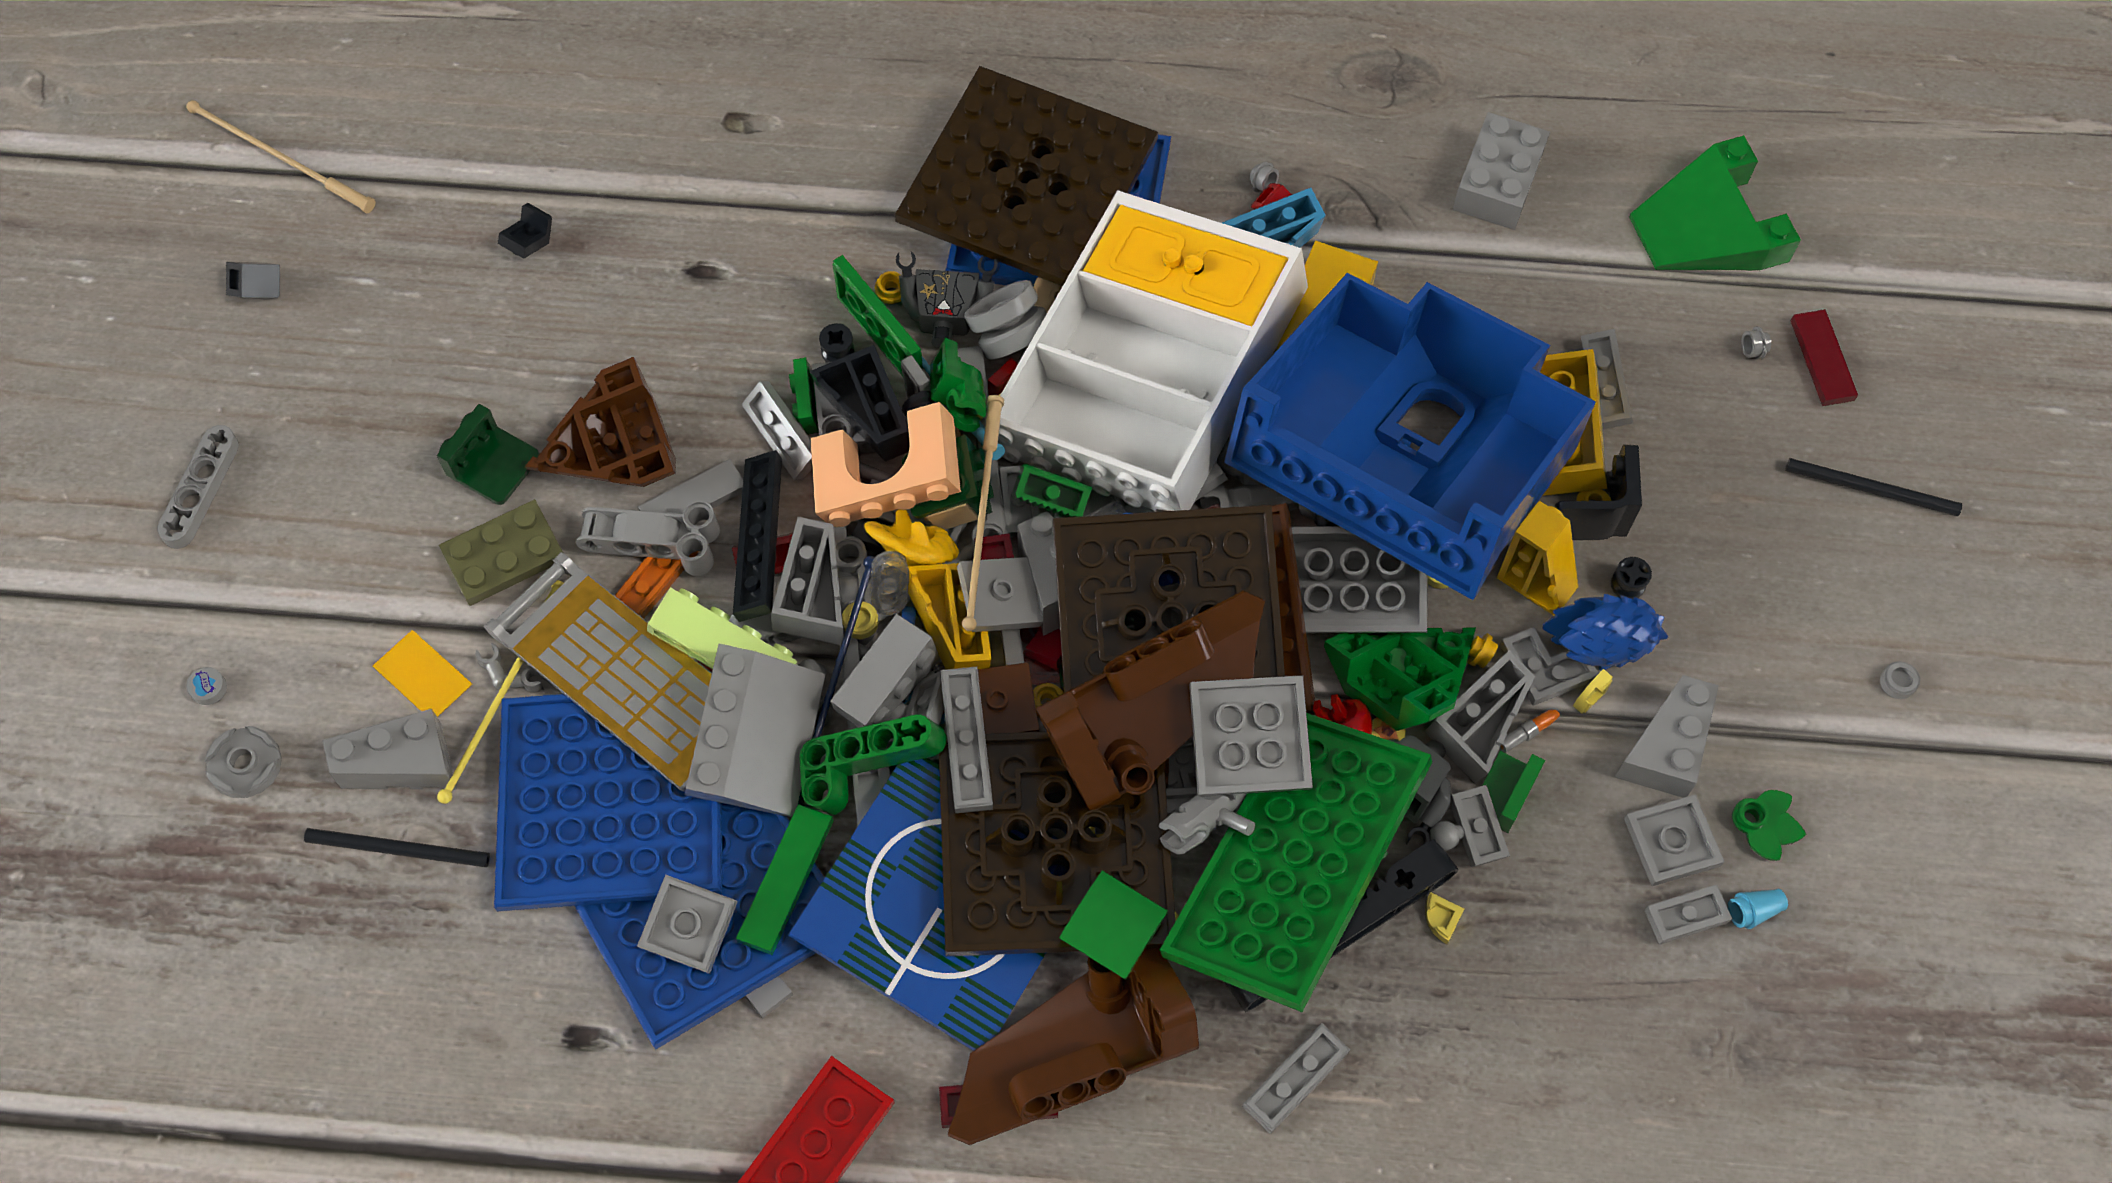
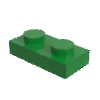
(803, 386)

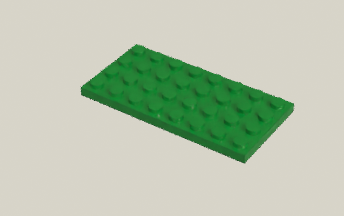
(1287, 892)

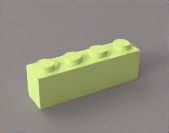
(700, 630)

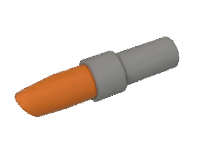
(1529, 729)

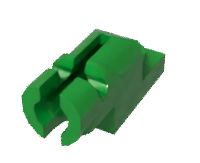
(957, 387)

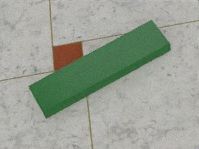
(785, 879)

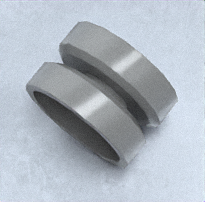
(1006, 319)

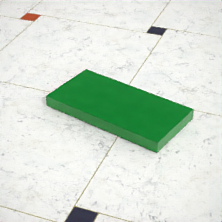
(873, 315)

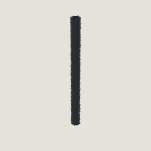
(1874, 487)
(397, 847)

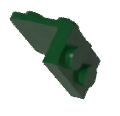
(486, 456)
(971, 470)

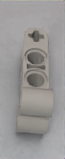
(653, 534)

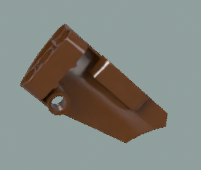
(1142, 700)
(1076, 1047)

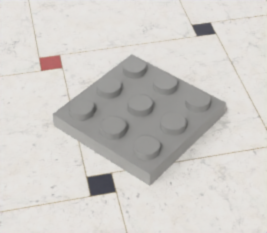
(1250, 736)

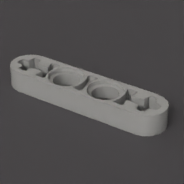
(204, 487)

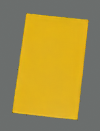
(422, 674)

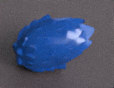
(1606, 630)

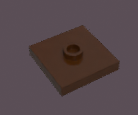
(1007, 699)

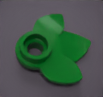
(1772, 824)

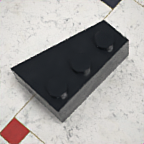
(866, 400)

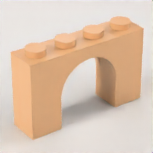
(927, 474)

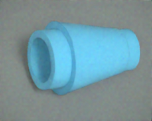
(1755, 907)

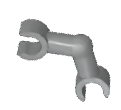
(498, 675)

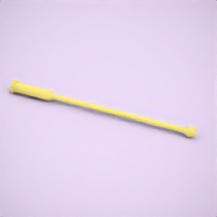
(445, 796)

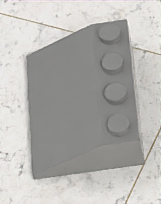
(1356, 585)
(753, 731)

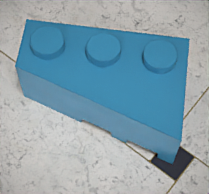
(1288, 220)

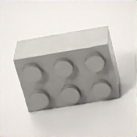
(1501, 170)

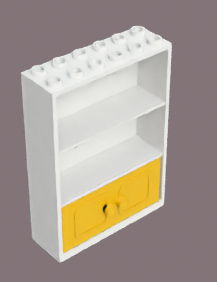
(1149, 353)

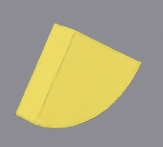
(1593, 692)
(1442, 916)

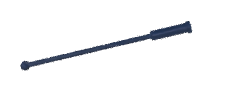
(842, 653)

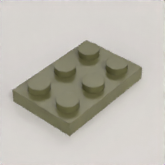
(501, 552)

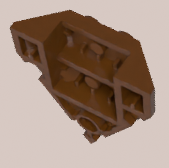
(611, 433)

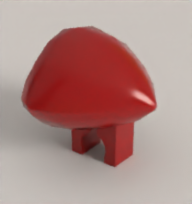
(1349, 713)

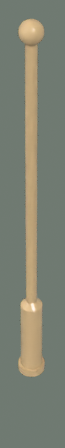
(365, 203)
(990, 443)

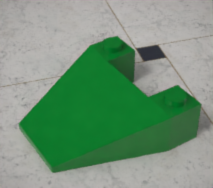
(1705, 222)

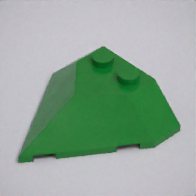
(1402, 675)

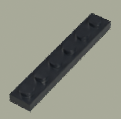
(757, 536)

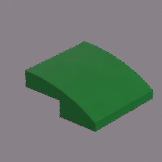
(1113, 924)

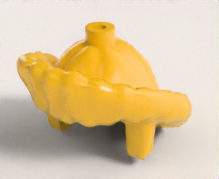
(913, 540)

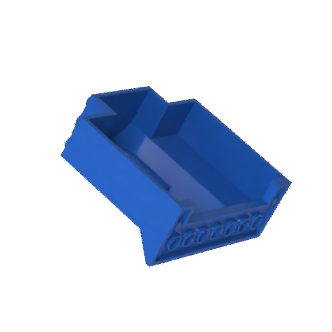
(1329, 435)

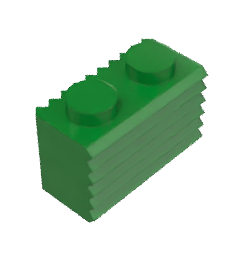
(1051, 491)

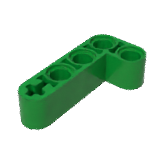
(913, 739)

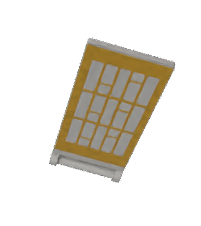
(611, 666)

